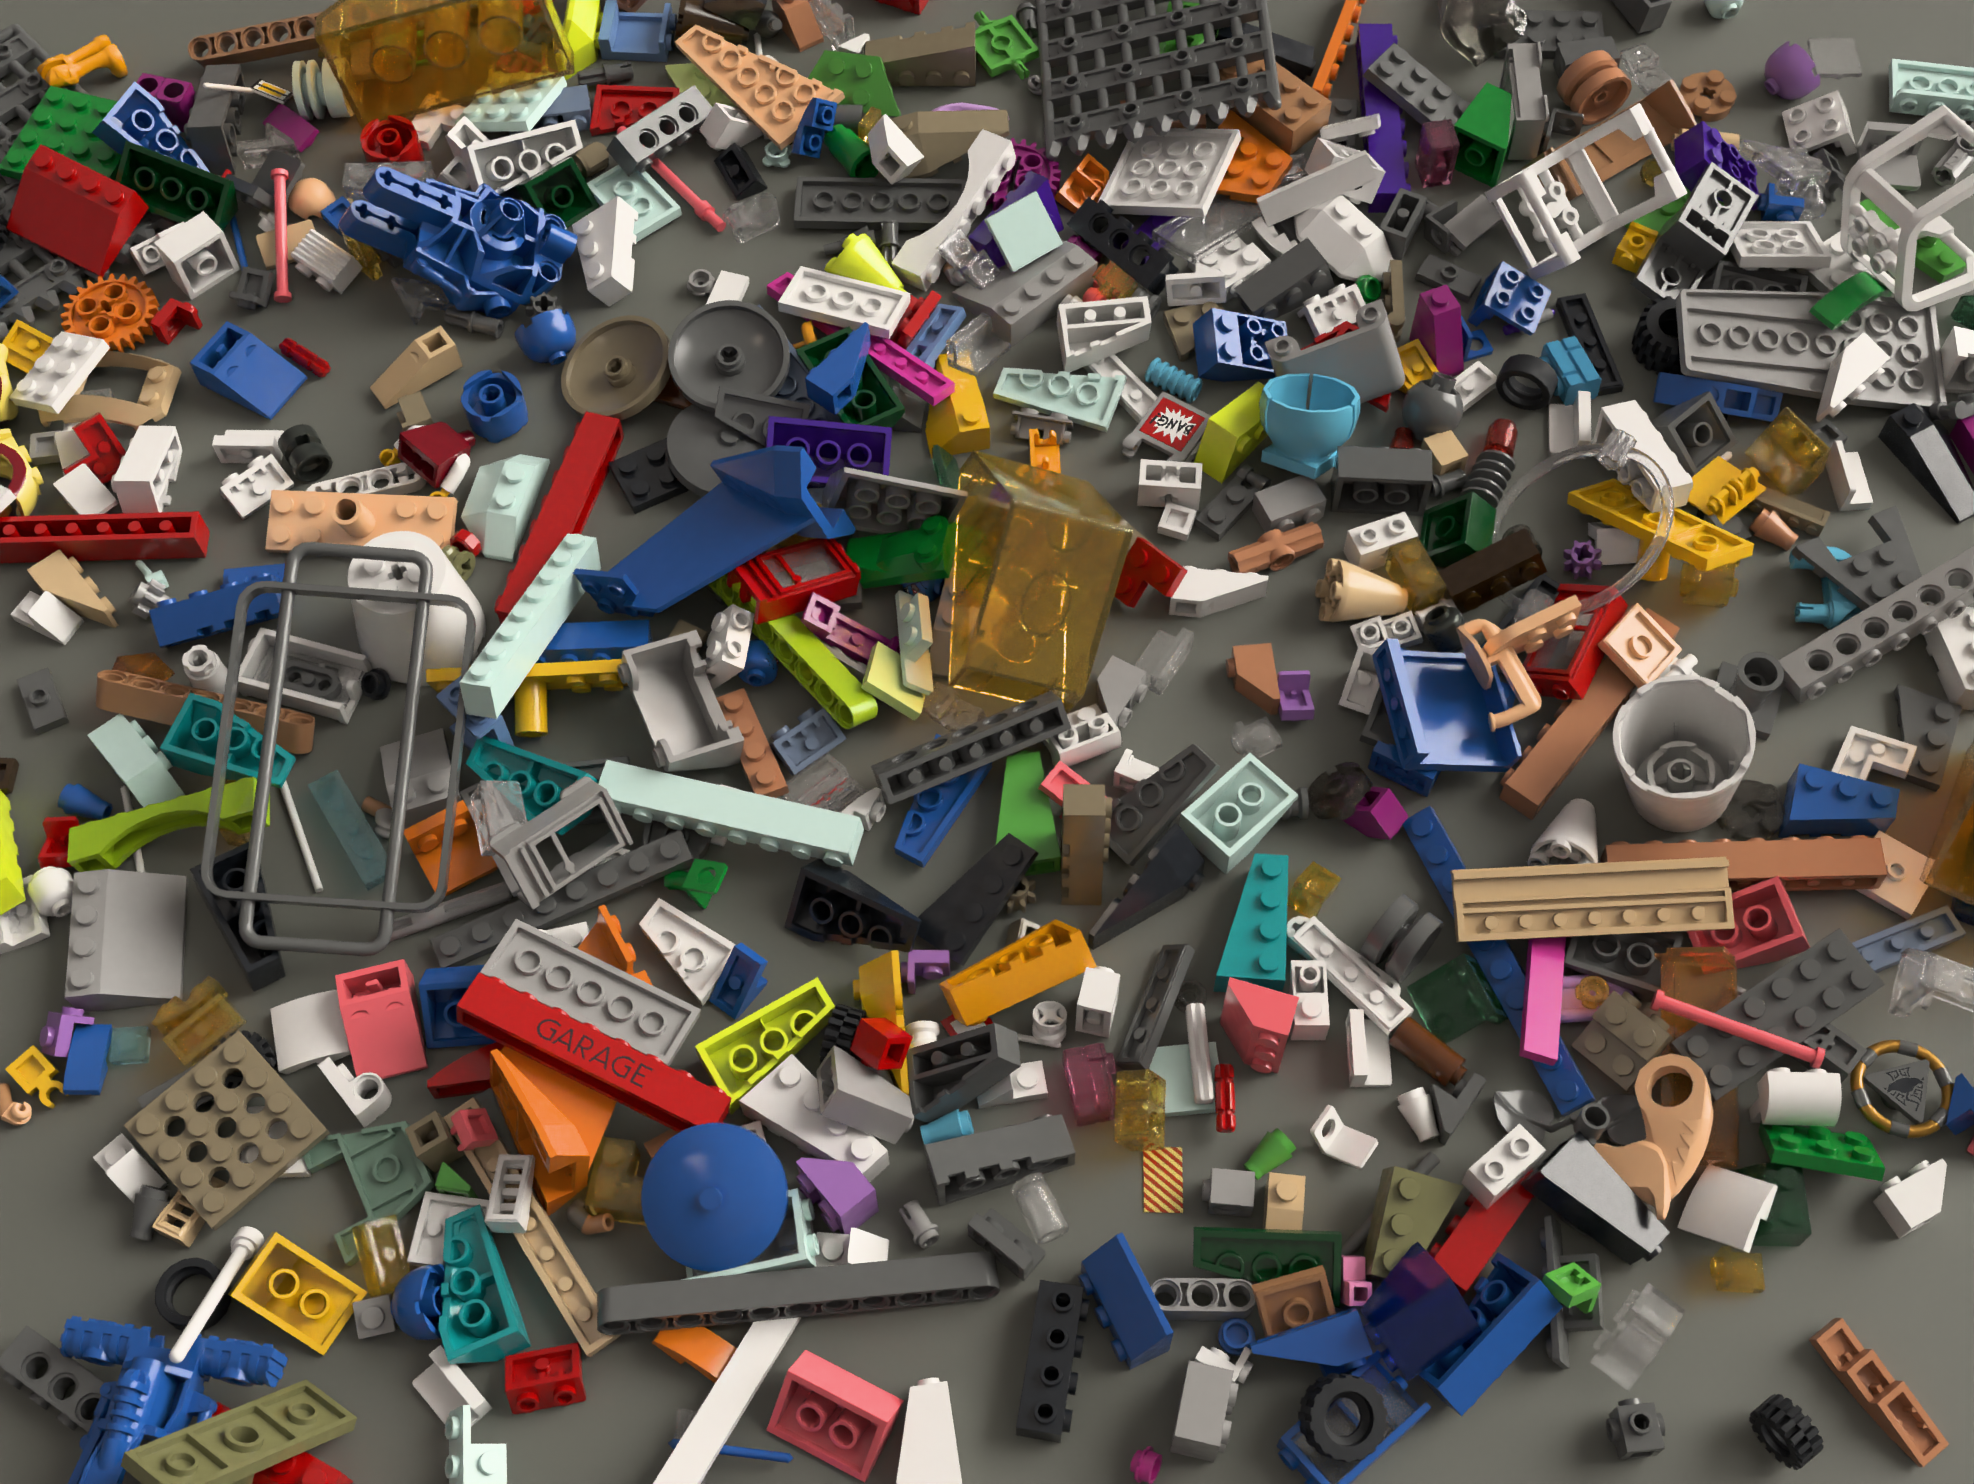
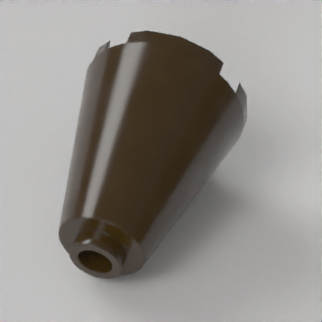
(692, 13)

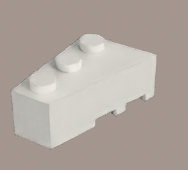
(606, 250)
(1101, 329)
(148, 469)

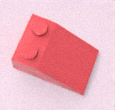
(1763, 929)

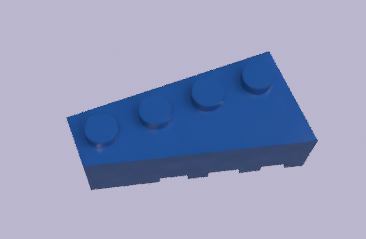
(210, 612)
(1511, 1312)

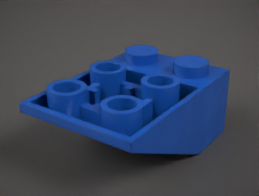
(1233, 345)
(246, 371)

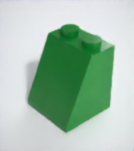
(1484, 135)

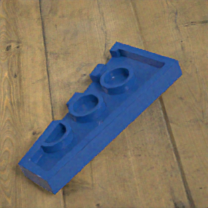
(935, 813)

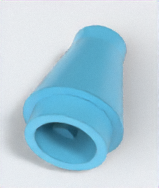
(947, 1127)

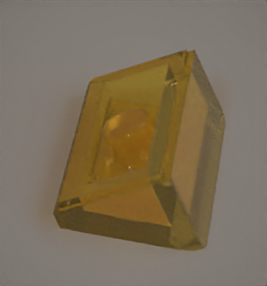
(381, 1254)

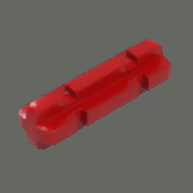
(304, 357)
(1225, 1098)

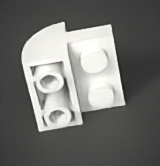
(1090, 736)
(1798, 1098)

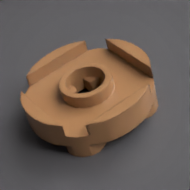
(1713, 85)

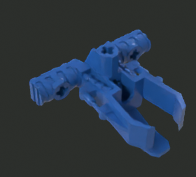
(151, 1391)

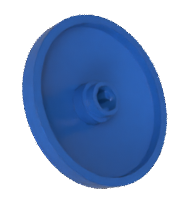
(714, 1196)

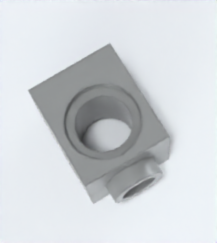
(1229, 1192)

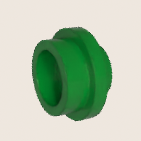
(1369, 288)

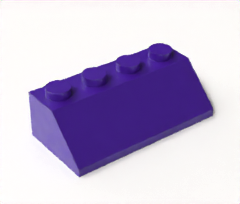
(833, 445)

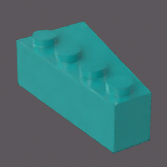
(1259, 929)

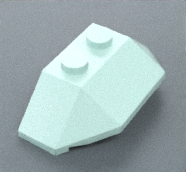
(503, 503)

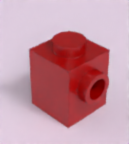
(880, 1043)

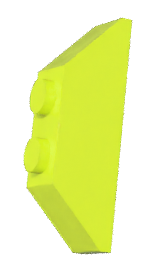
(582, 29)

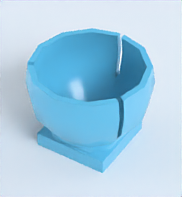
(1303, 437)

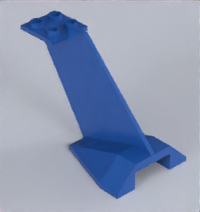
(750, 511)

